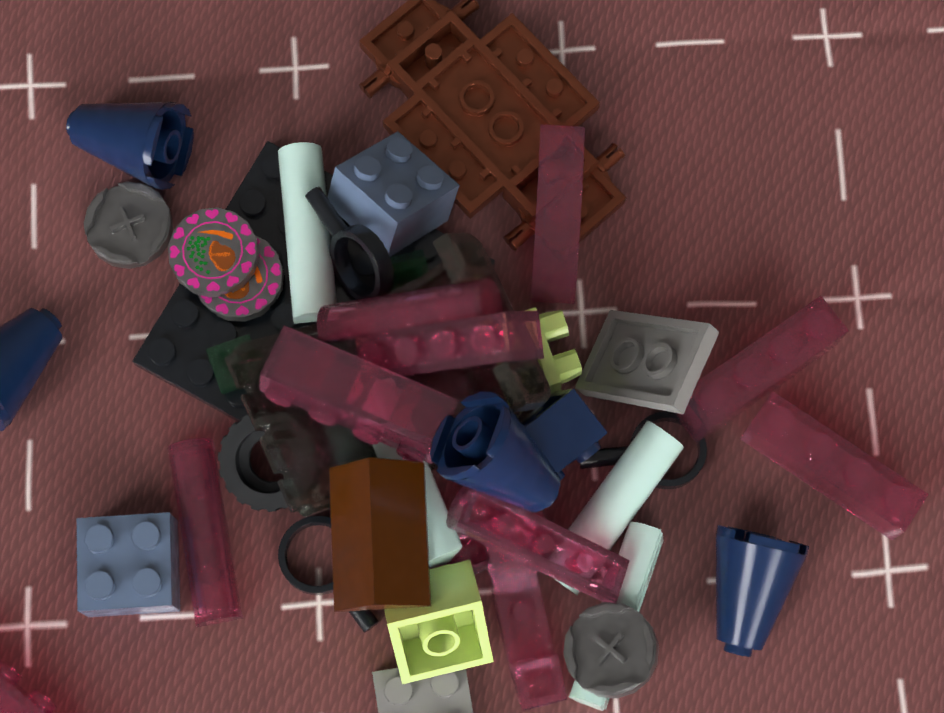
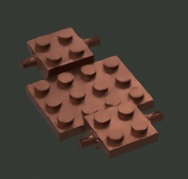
(482, 106)

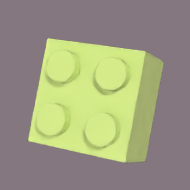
(446, 634)

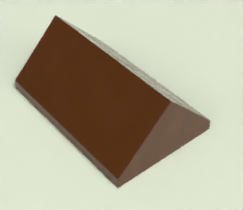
(379, 535)

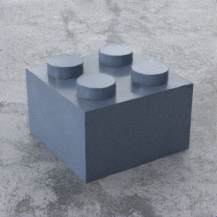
(393, 192)
(128, 564)

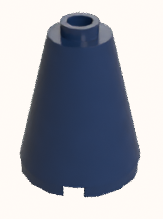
(137, 138)
(24, 352)
(494, 454)
(752, 585)

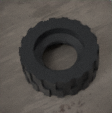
(239, 474)

